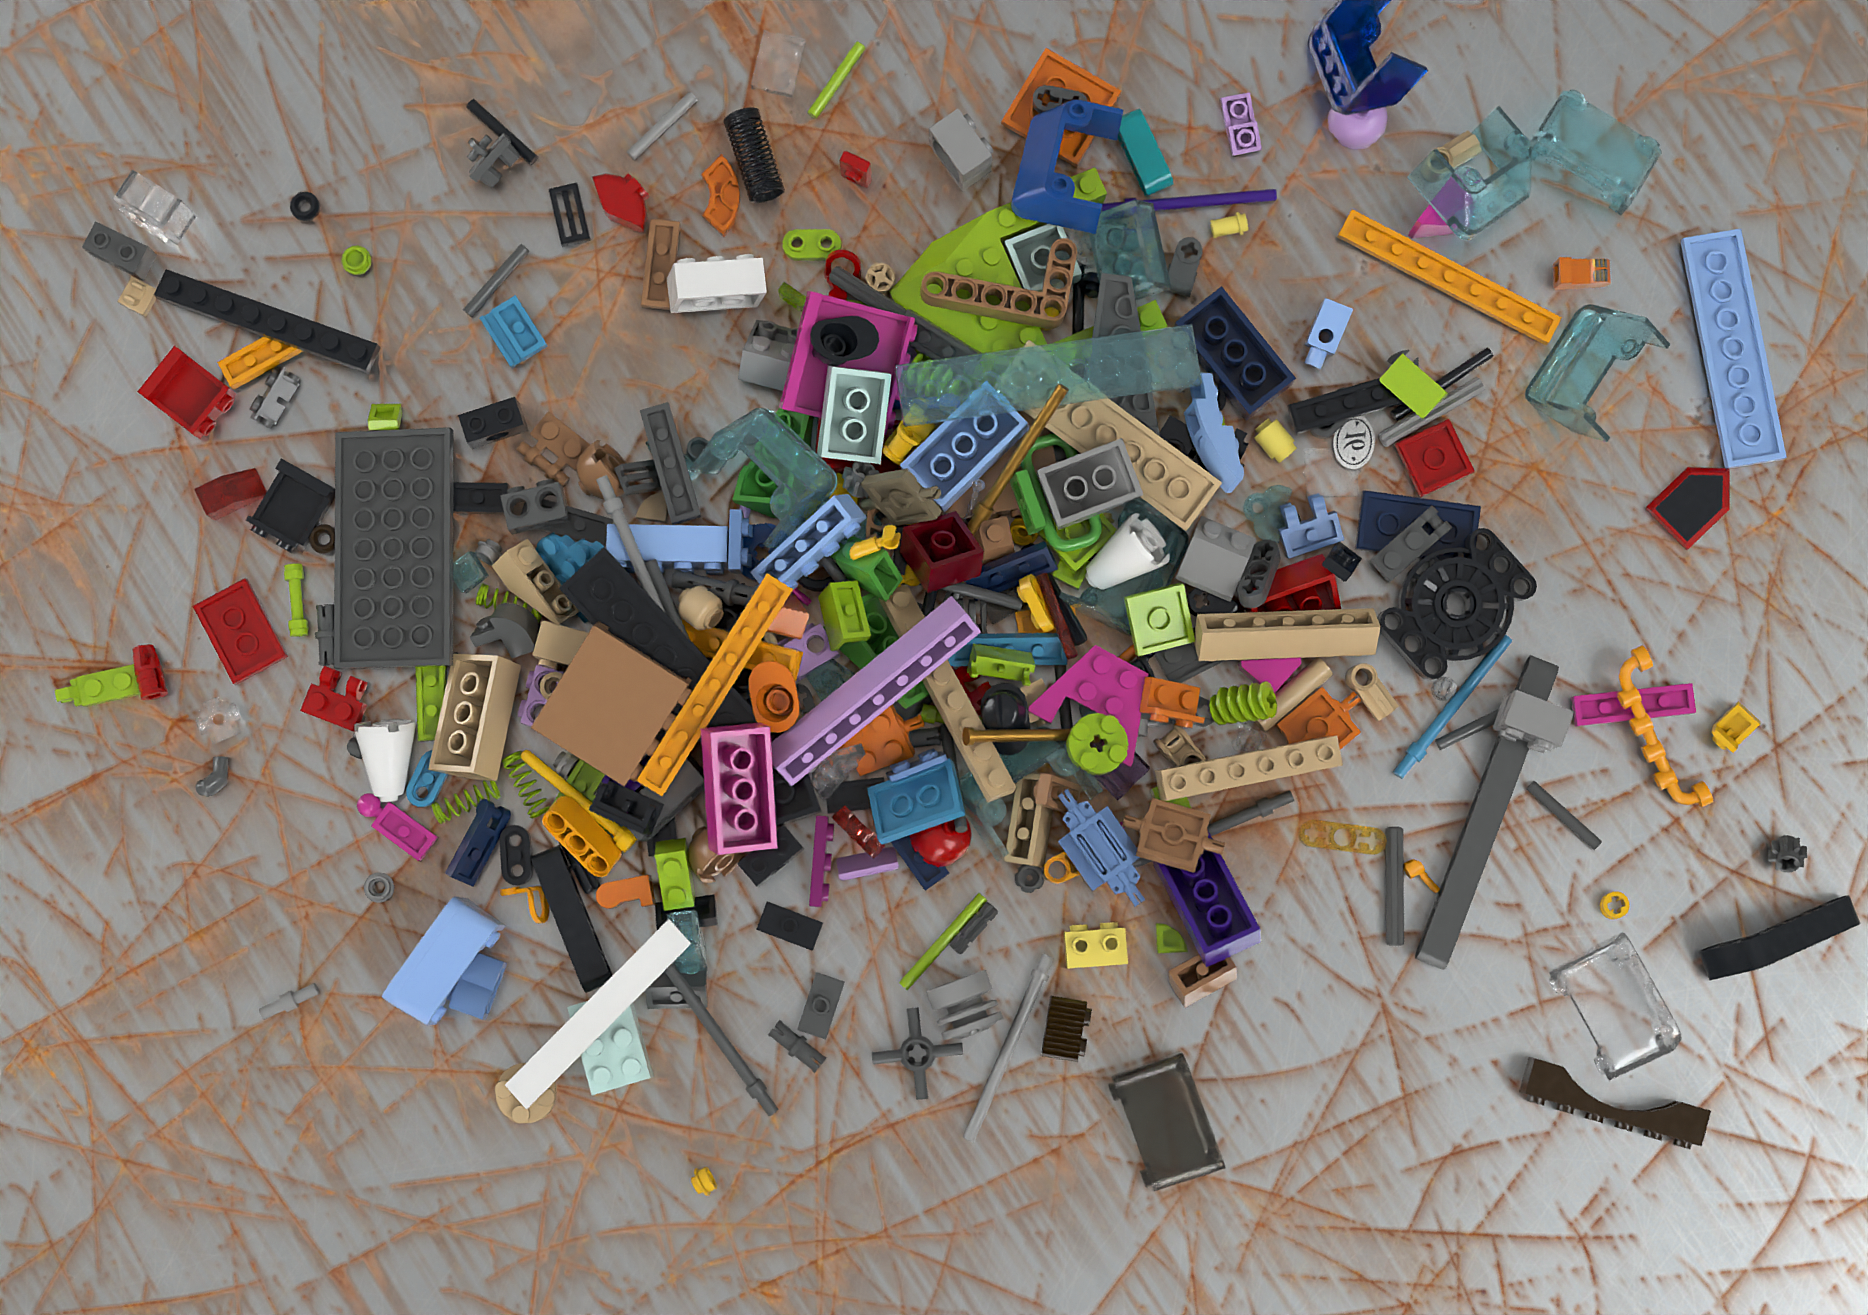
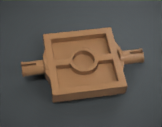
(1173, 835)

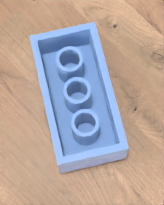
(963, 452)
(675, 547)

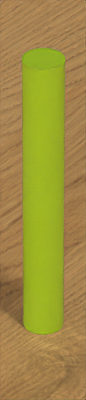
(836, 80)

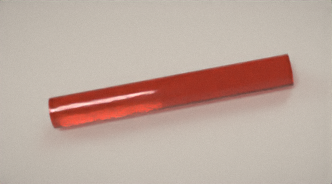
(1056, 616)

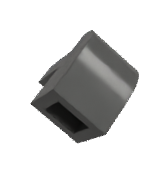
(512, 625)

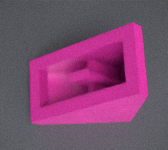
(1271, 670)

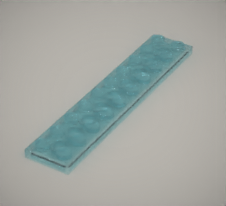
(1029, 375)

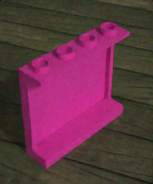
(807, 374)

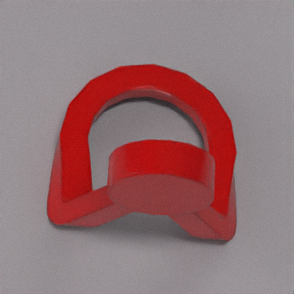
(837, 292)

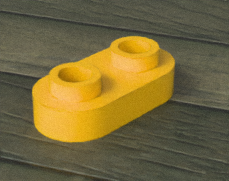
(1030, 592)

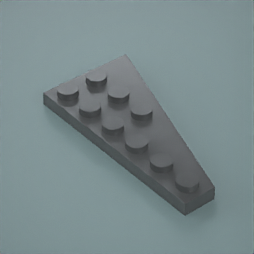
(1119, 315)

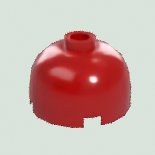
(941, 843)

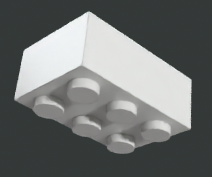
(716, 284)

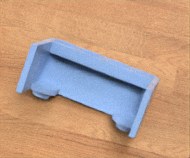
(442, 959)

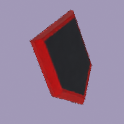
(1692, 503)

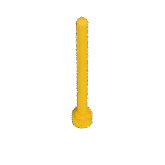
(622, 835)

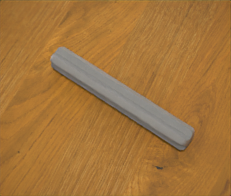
(1414, 422)

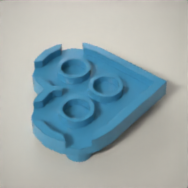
(566, 556)

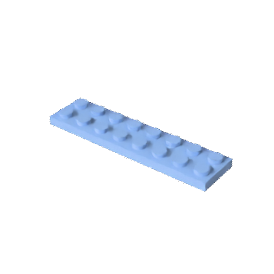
(1733, 348)

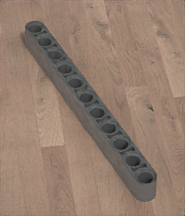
(1480, 829)

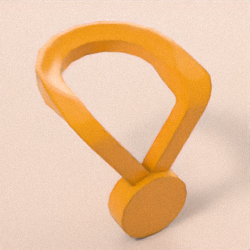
(544, 904)

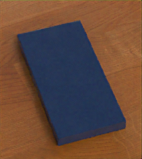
(1387, 515)

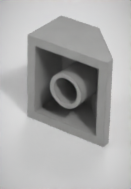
(1215, 558)

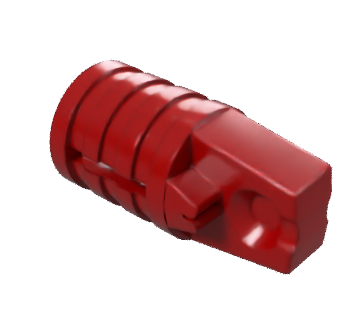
(149, 673)

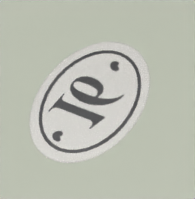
(1354, 443)

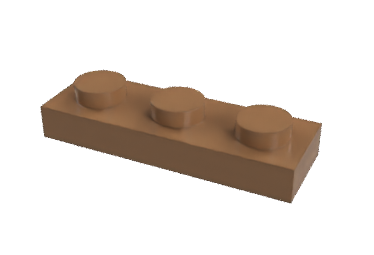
(660, 257)
(1049, 787)

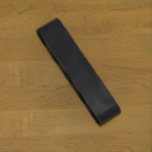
(572, 918)

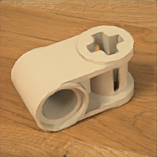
(1180, 749)

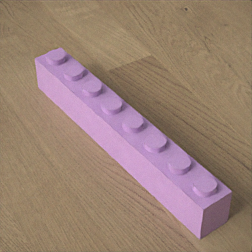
(872, 690)

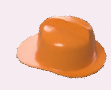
(774, 696)

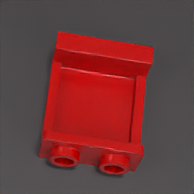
(187, 393)

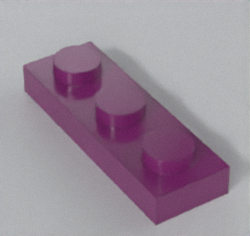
(821, 861)

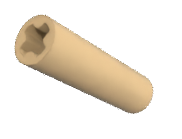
(1297, 690)

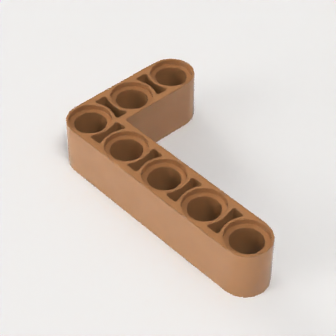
(1007, 294)

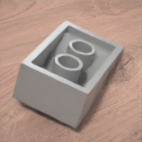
(1089, 484)

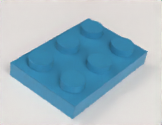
(916, 802)

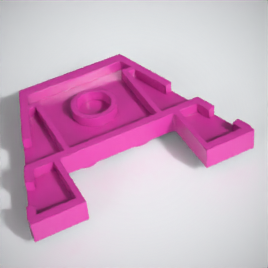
(1101, 685)

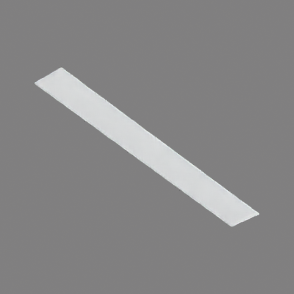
(598, 1014)

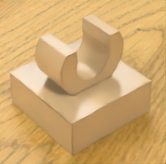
(138, 296)

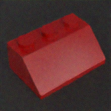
(1302, 588)

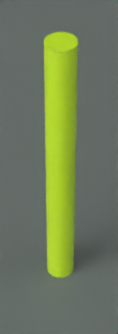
(943, 941)

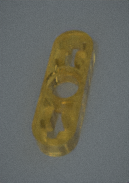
(1320, 826)

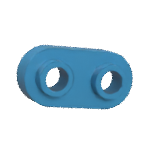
(425, 778)

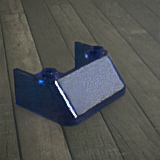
(1347, 66)

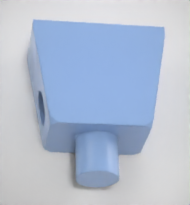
(1332, 319)

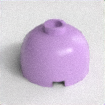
(1358, 129)

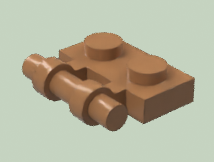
(558, 439)

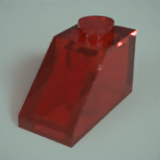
(230, 493)

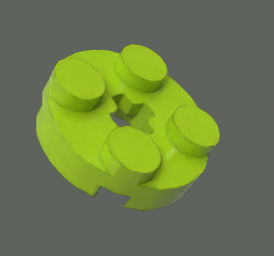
(1088, 758)

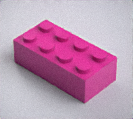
(739, 788)

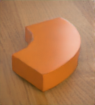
(724, 195)

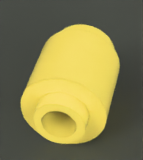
(1275, 440)

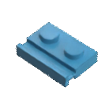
(513, 331)

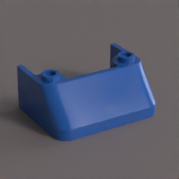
(1049, 195)

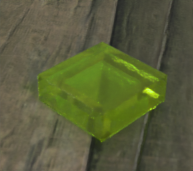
(792, 296)

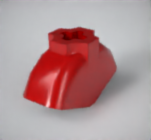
(622, 200)

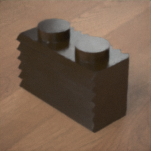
(1065, 1029)

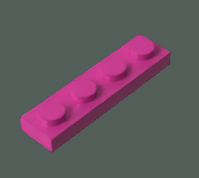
(1657, 702)

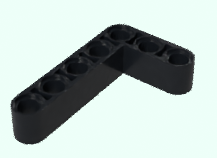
(1780, 940)

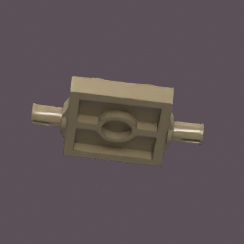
(900, 497)

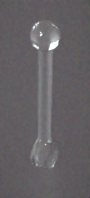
(977, 485)

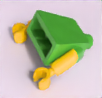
(872, 564)

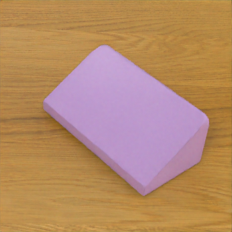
(864, 865)

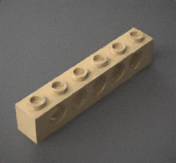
(1248, 768)

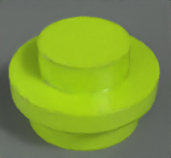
(356, 260)

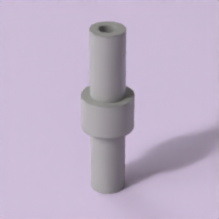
(289, 1001)

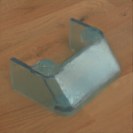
(1463, 196)
(1582, 360)
(784, 457)
(1109, 604)
(1034, 755)

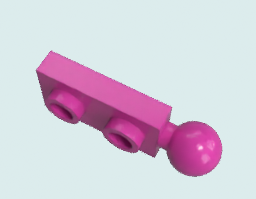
(397, 826)

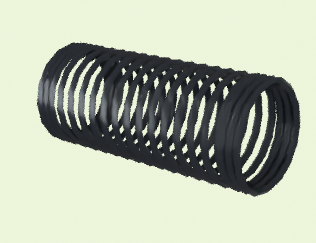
(743, 120)

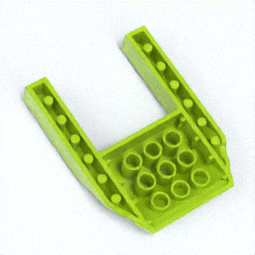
(979, 254)

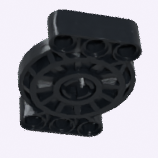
(1484, 598)

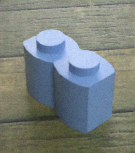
(477, 986)

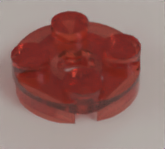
(858, 831)

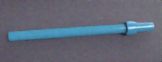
(1416, 751)

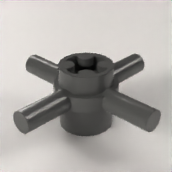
(918, 1068)

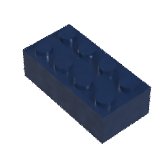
(1236, 354)

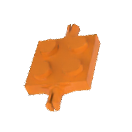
(1321, 717)
(885, 740)

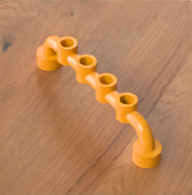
(1643, 725)

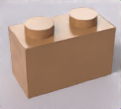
(1195, 981)

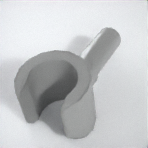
(1145, 723)

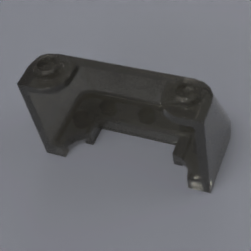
(1167, 1121)

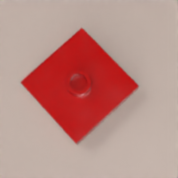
(1434, 458)

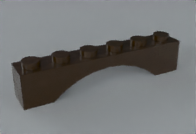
(1675, 1119)

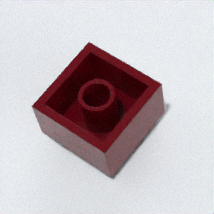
(941, 551)

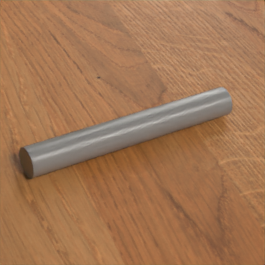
(662, 125)

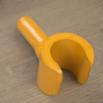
(1413, 868)

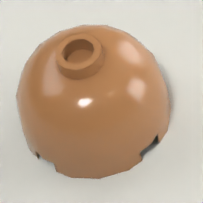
(595, 463)
(707, 863)

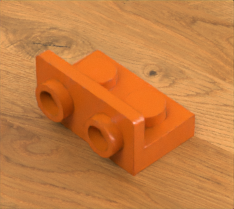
(1170, 701)

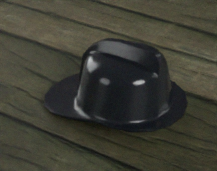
(843, 339)
(1005, 709)

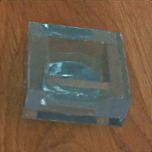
(468, 572)

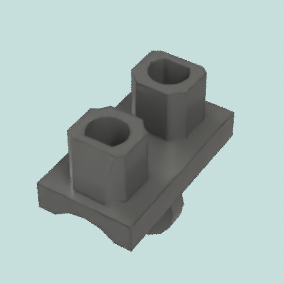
(500, 149)

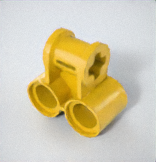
(905, 441)

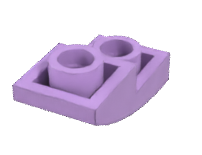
(1240, 124)

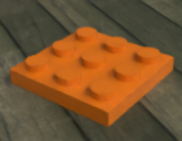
(1059, 72)

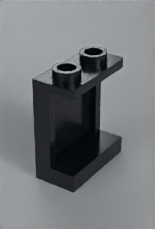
(292, 507)

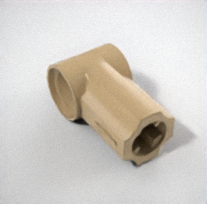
(1460, 149)
(1373, 693)

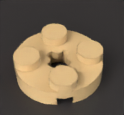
(514, 1109)

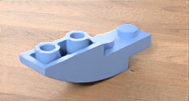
(1211, 439)

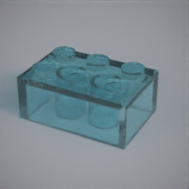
(1131, 246)

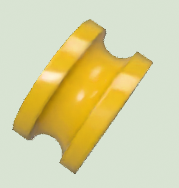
(1622, 911)

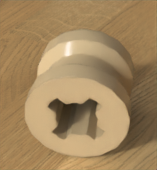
(883, 274)

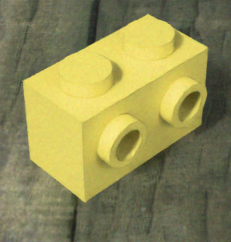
(1095, 947)

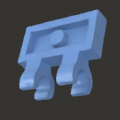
(738, 528)
(1312, 533)

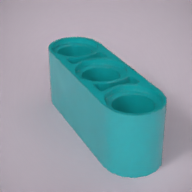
(1143, 153)

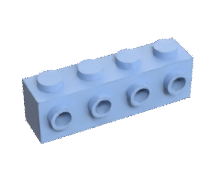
(812, 541)

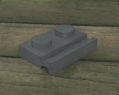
(1182, 662)

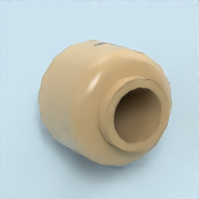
(700, 607)

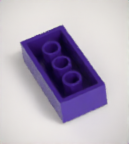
(1211, 907)

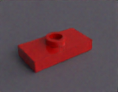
(855, 169)

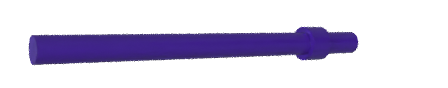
(1203, 200)

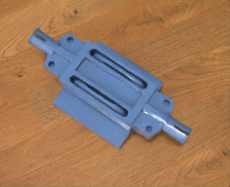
(1100, 848)

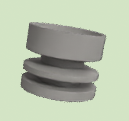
(964, 1005)

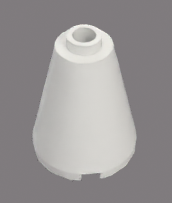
(1127, 554)
(386, 755)

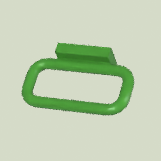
(1034, 506)

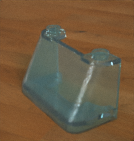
(1596, 148)

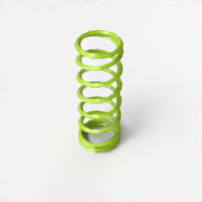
(482, 595)
(511, 759)
(441, 817)

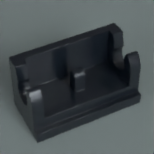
(627, 807)

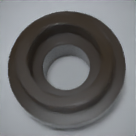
(317, 533)

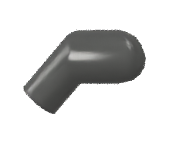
(216, 780)

